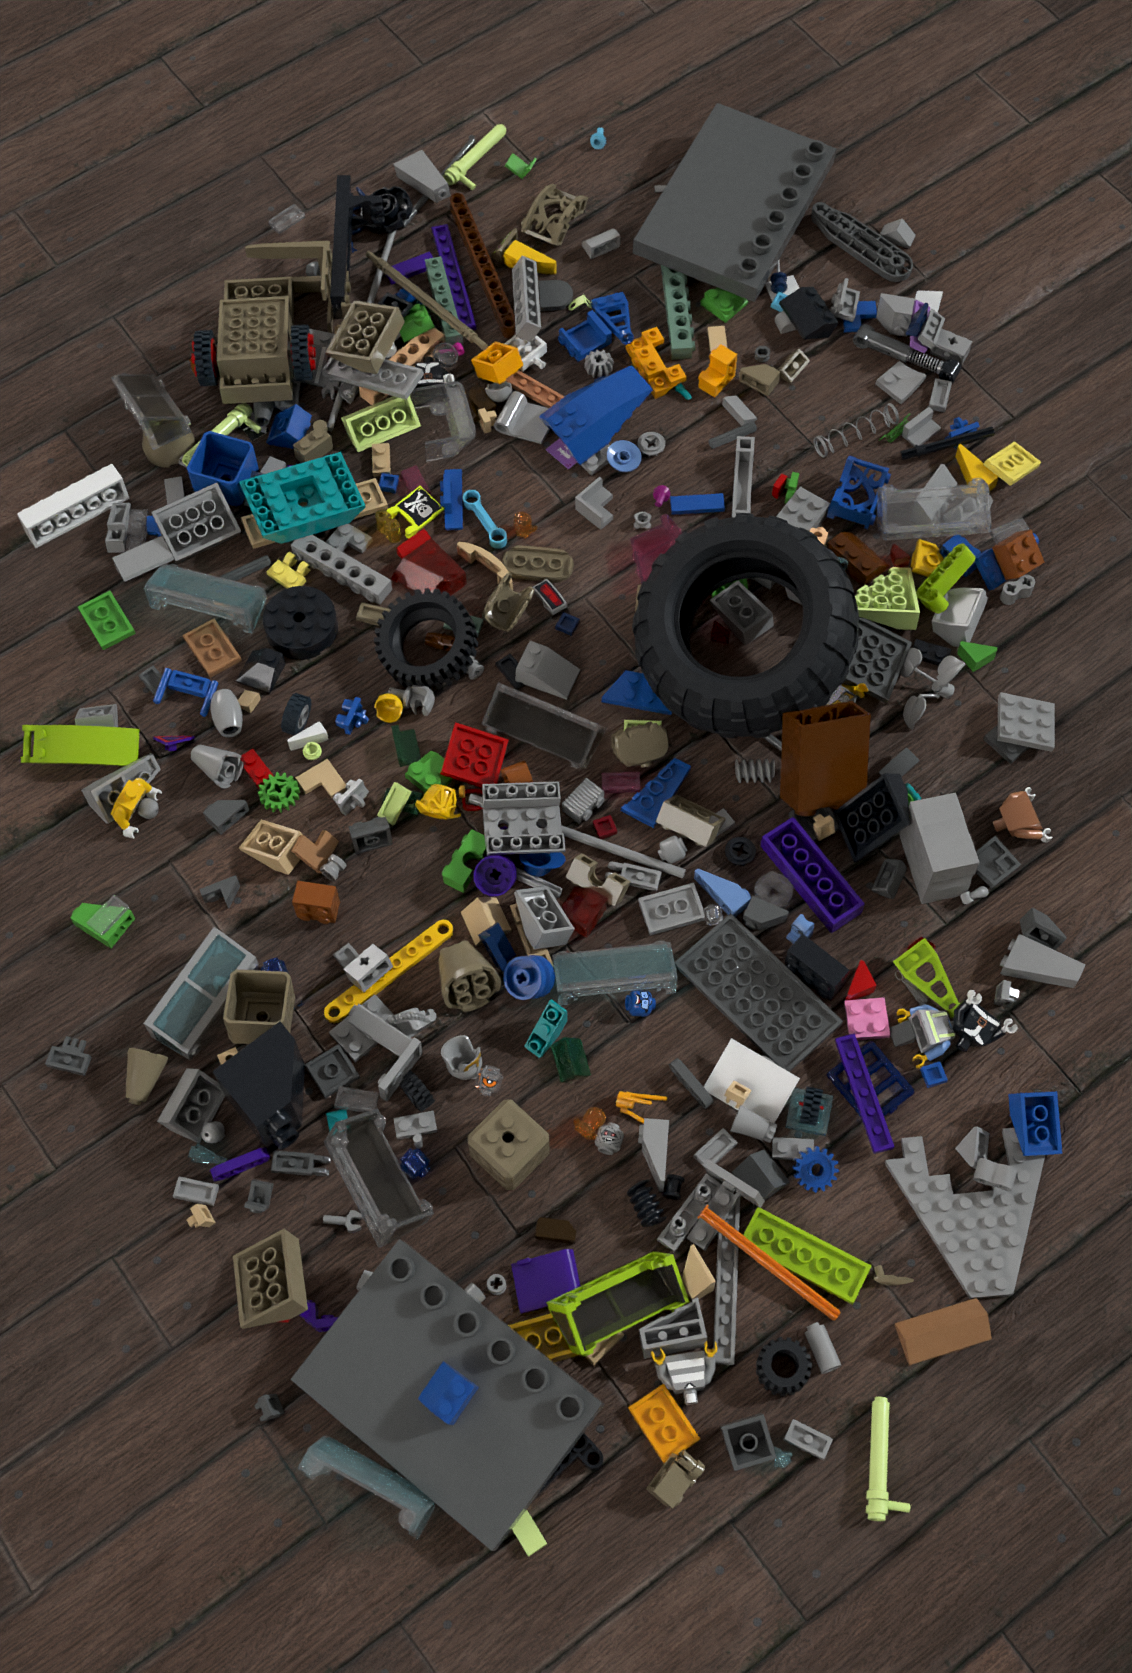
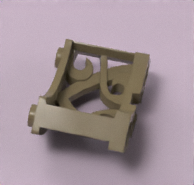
(550, 195)

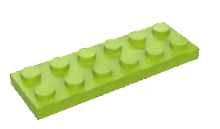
(808, 1255)

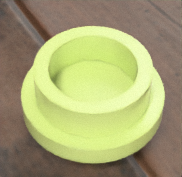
(312, 751)

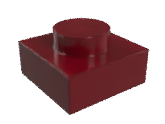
(604, 827)

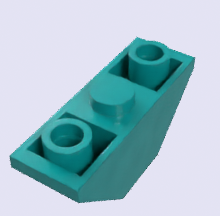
(547, 1029)

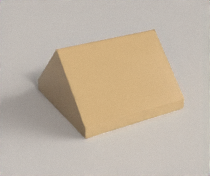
(483, 914)

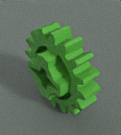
(276, 800)

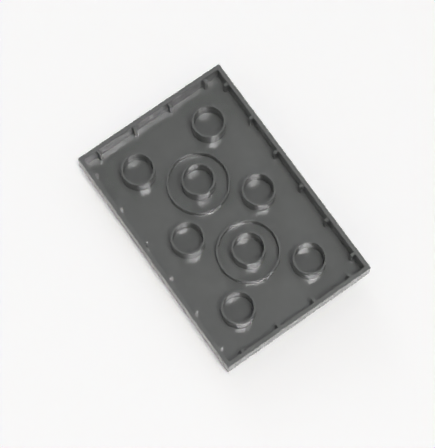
(734, 202)
(508, 1434)

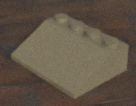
(366, 336)
(270, 1281)

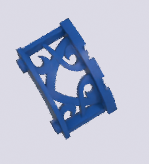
(857, 513)

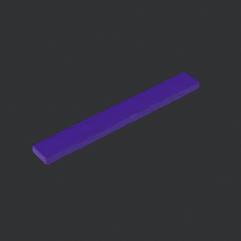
(447, 252)

